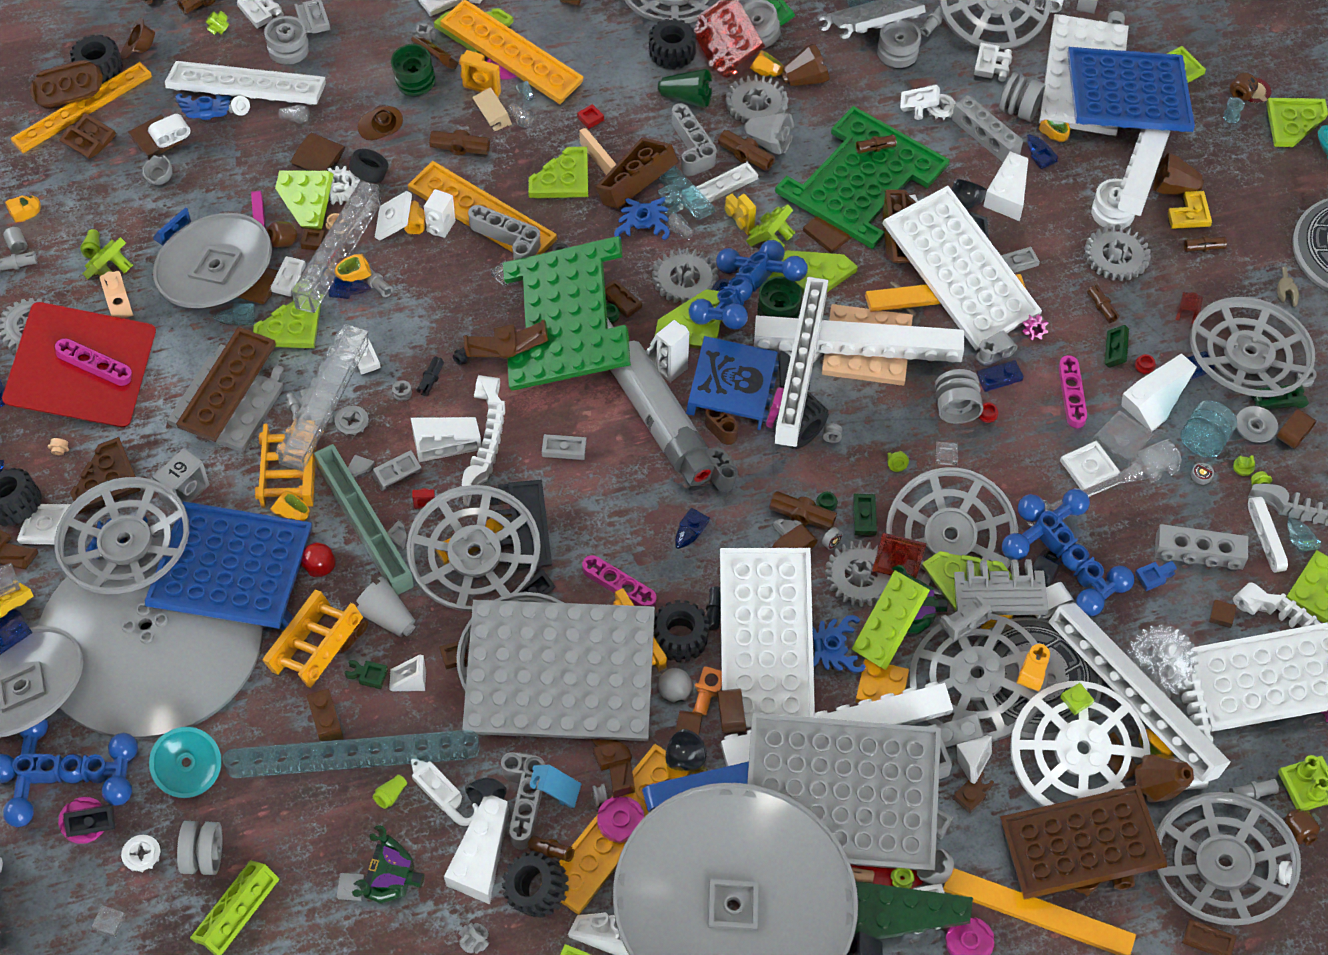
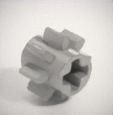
(425, 31)
(473, 938)

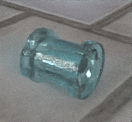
(1232, 113)

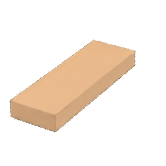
(596, 151)

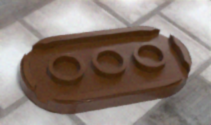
(66, 84)

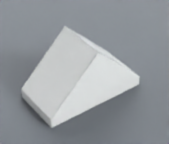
(409, 675)
(974, 755)

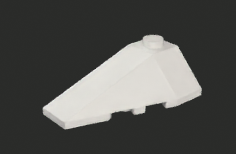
(598, 931)

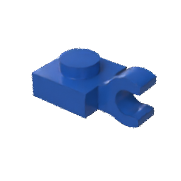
(1154, 576)

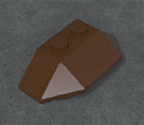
(894, 202)

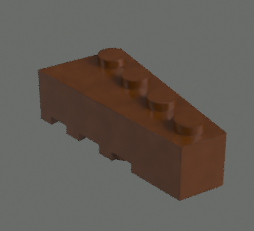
(635, 171)

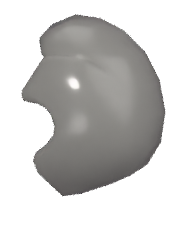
(157, 170)
(675, 685)
(943, 868)

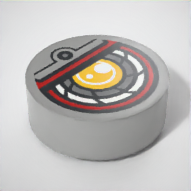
(1202, 473)
(832, 538)

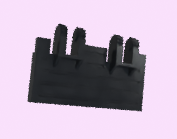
(532, 497)

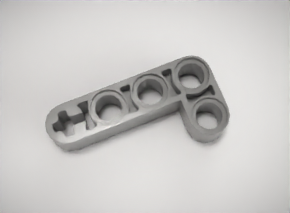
(701, 150)
(506, 229)
(524, 801)

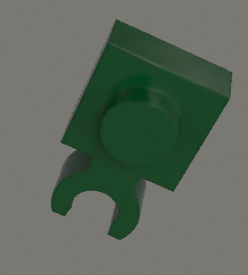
(370, 674)

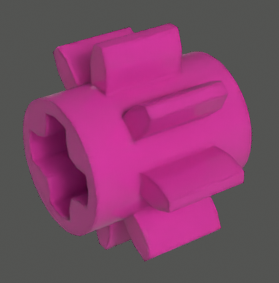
(1035, 332)

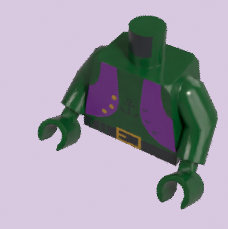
(927, 612)
(389, 871)

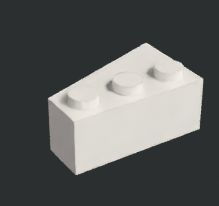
(1008, 187)
(670, 350)
(445, 436)

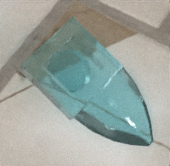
(238, 315)
(1302, 536)

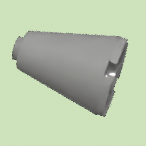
(384, 607)

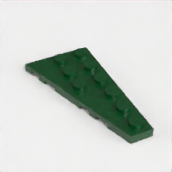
(897, 910)

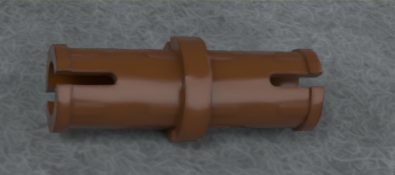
(876, 144)
(1218, 243)
(1103, 303)
(551, 848)

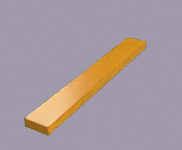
(74, 111)
(904, 297)
(1041, 913)

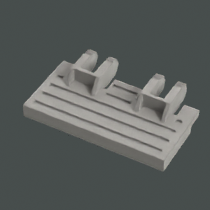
(1005, 596)

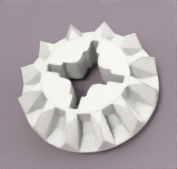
(945, 102)
(133, 847)

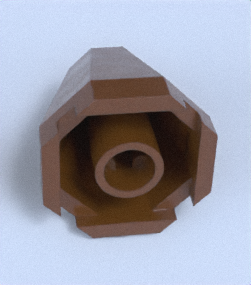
(805, 68)
(1176, 176)
(1163, 777)

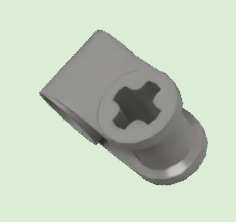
(995, 348)

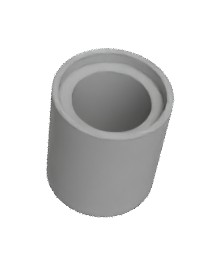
(15, 240)

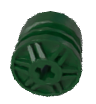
(413, 69)
(779, 298)

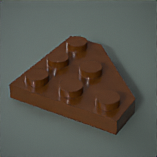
(107, 464)

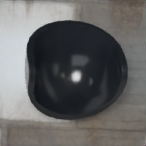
(968, 193)
(685, 751)
(485, 787)

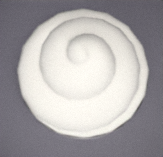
(1284, 872)

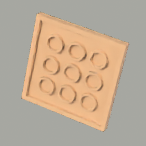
(862, 367)

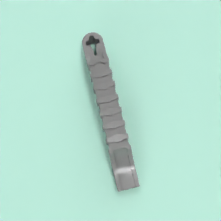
(1278, 498)

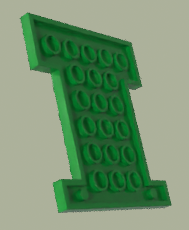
(852, 186)
(570, 295)

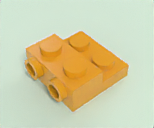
(479, 74)

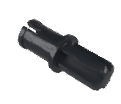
(430, 376)
(714, 608)

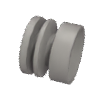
(1020, 96)
(958, 396)

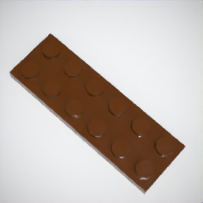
(226, 384)

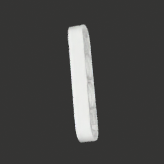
(1267, 534)

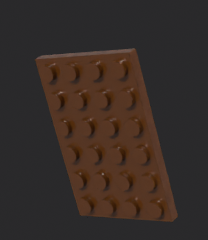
(1082, 842)

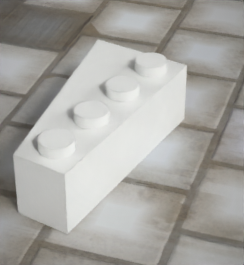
(479, 852)

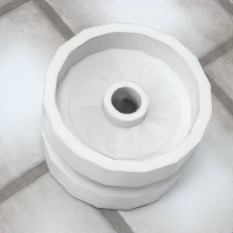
(1105, 206)

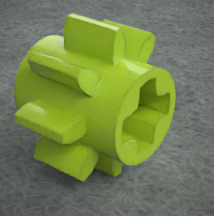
(217, 22)

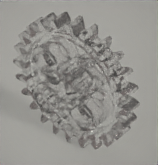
(1180, 660)

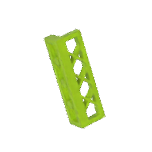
(235, 908)

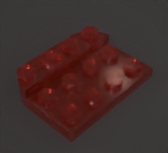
(727, 36)

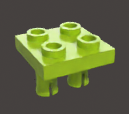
(770, 224)
(109, 253)
(1307, 782)

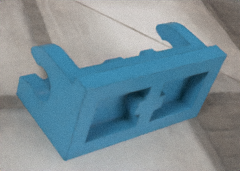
(556, 784)

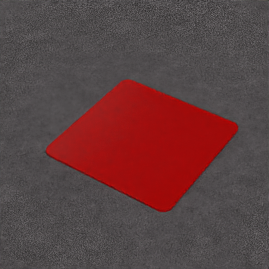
(56, 387)

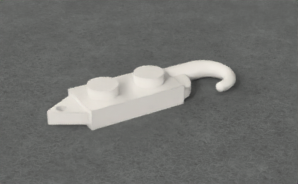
(440, 790)

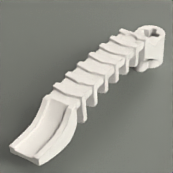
(482, 465)
(1254, 599)
(1197, 710)

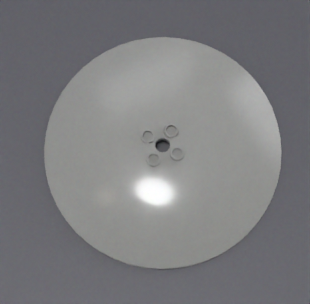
(149, 677)
(739, 847)

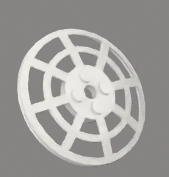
(1066, 745)

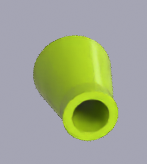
(91, 244)
(389, 792)

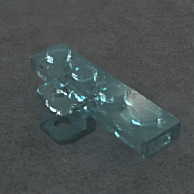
(684, 193)

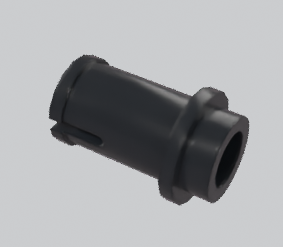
(460, 356)

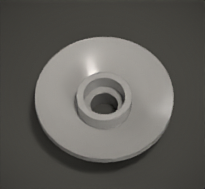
(1259, 418)

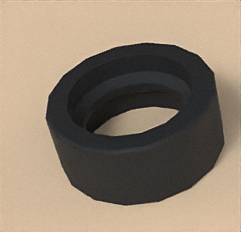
(368, 165)

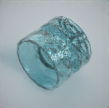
(1209, 428)

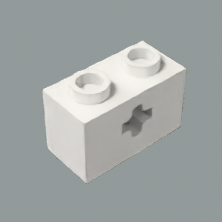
(439, 213)

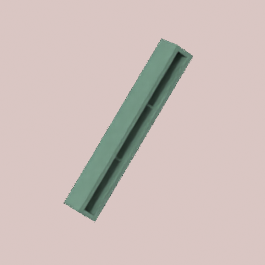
(363, 519)

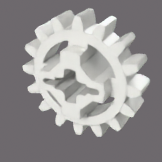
(340, 186)

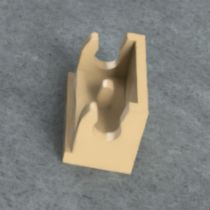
(492, 109)

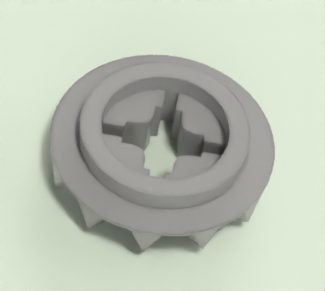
(347, 414)

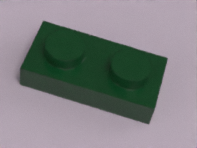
(1116, 346)
(865, 514)

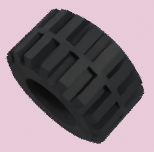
(672, 43)
(101, 52)
(813, 421)
(17, 496)
(681, 615)
(519, 878)

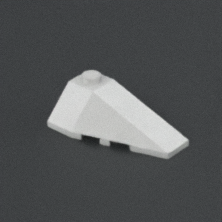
(1157, 393)

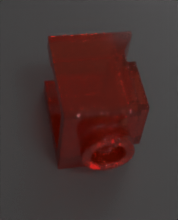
(1190, 301)

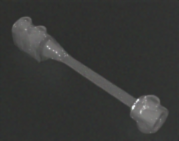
(1144, 465)

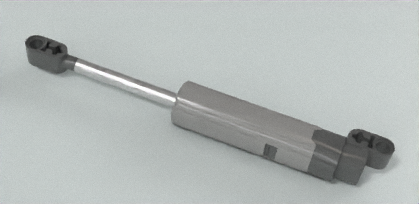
(670, 422)

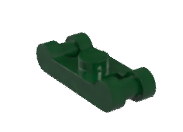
(1282, 401)

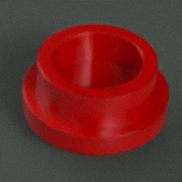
(1145, 364)
(989, 413)

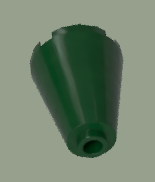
(688, 87)

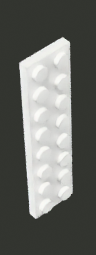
(245, 82)

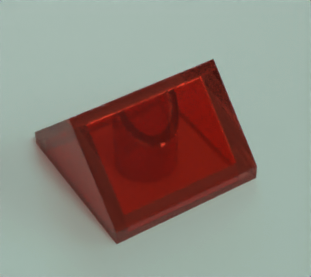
(897, 550)

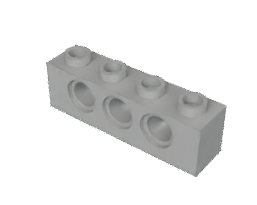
(986, 128)
(1192, 540)

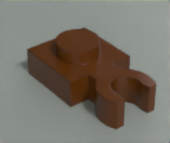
(971, 794)

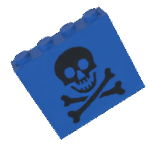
(733, 379)

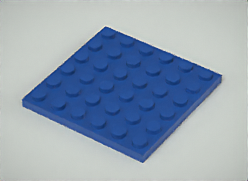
(1130, 89)
(232, 566)

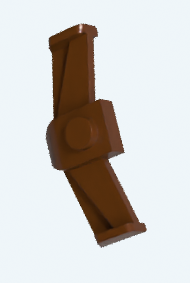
(506, 341)
(17, 555)
(616, 758)

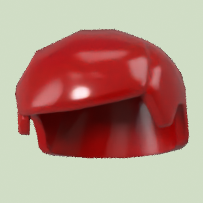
(318, 559)

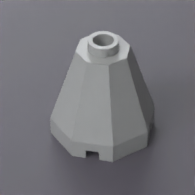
(771, 131)

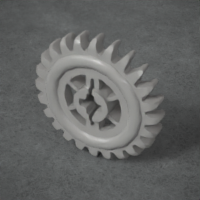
(757, 96)
(1120, 247)
(687, 268)
(9, 327)
(860, 574)

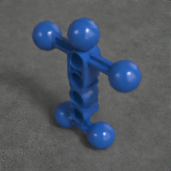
(751, 275)
(1074, 502)
(115, 790)

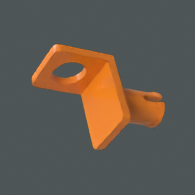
(706, 692)

